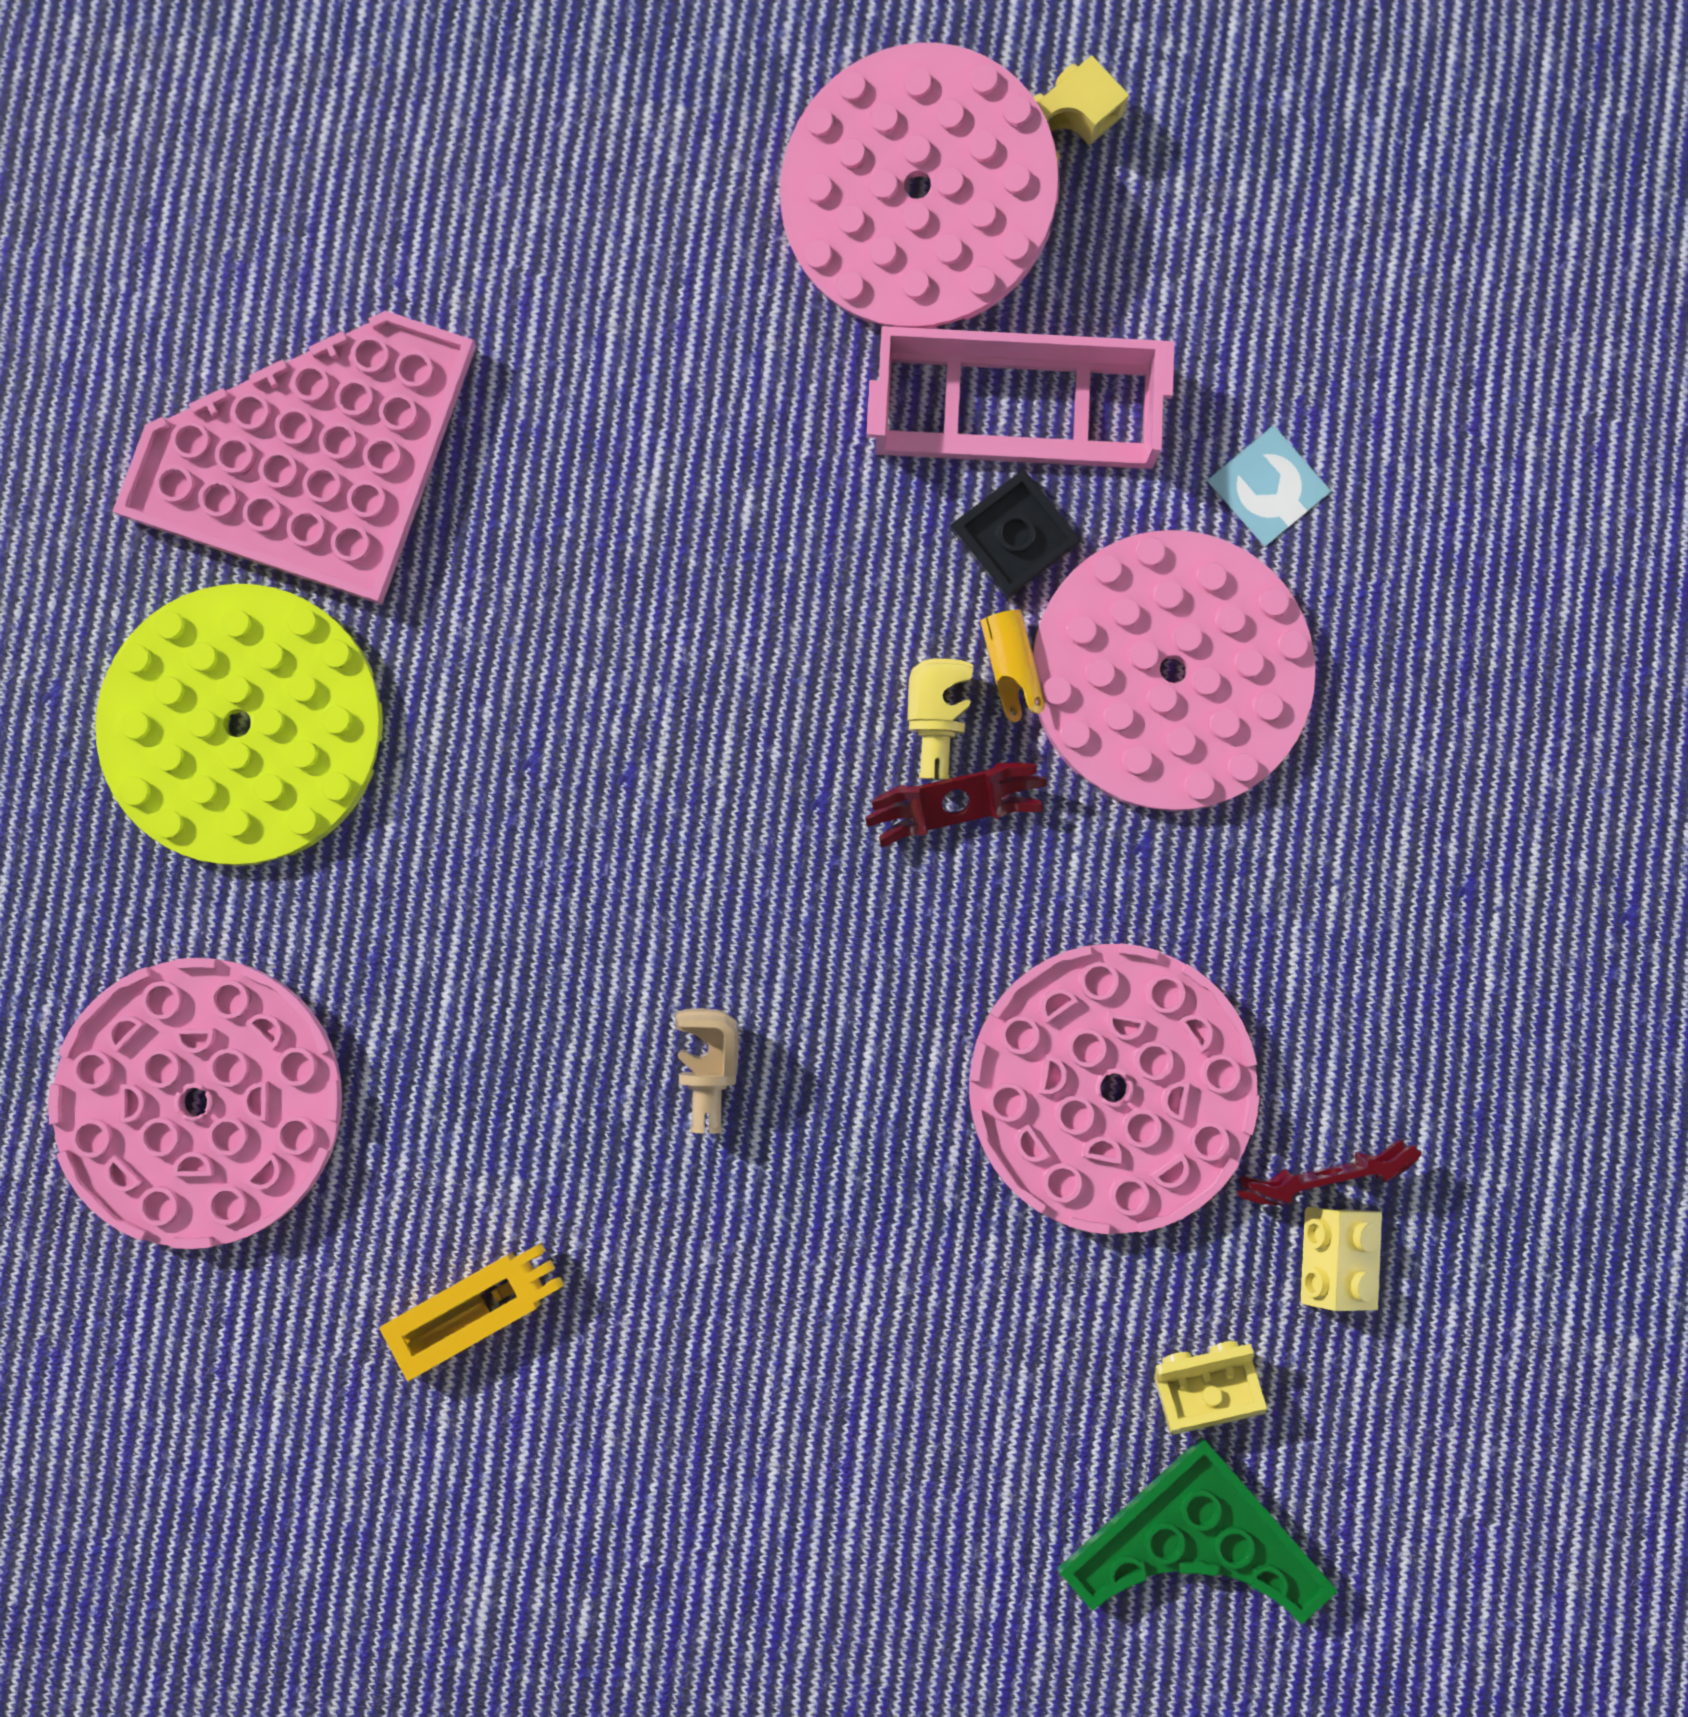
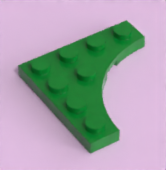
(1197, 1522)

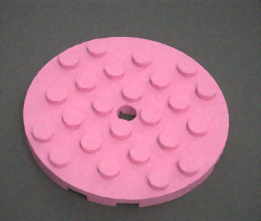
(907, 117)
(1188, 602)
(1184, 1100)
(125, 1117)

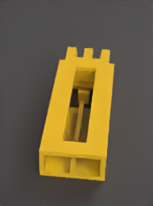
(460, 1315)

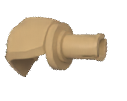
(712, 1070)

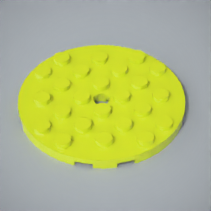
(169, 717)

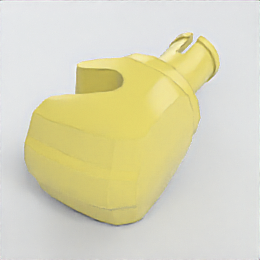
(932, 715)

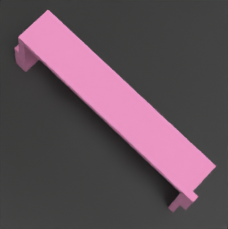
(1029, 352)

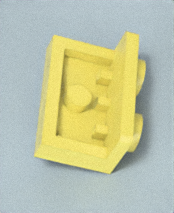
(1341, 1259)
(1209, 1387)

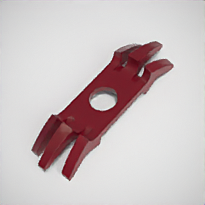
(986, 798)
(1284, 1186)

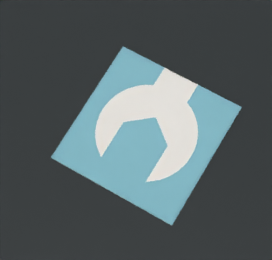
(1269, 485)

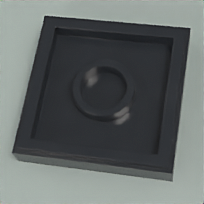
(1015, 534)

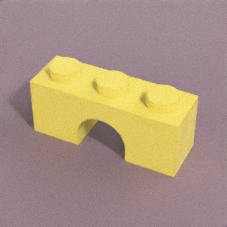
(1084, 101)

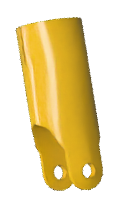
(1012, 662)

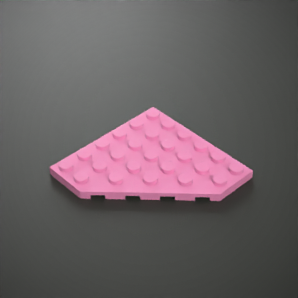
(309, 457)

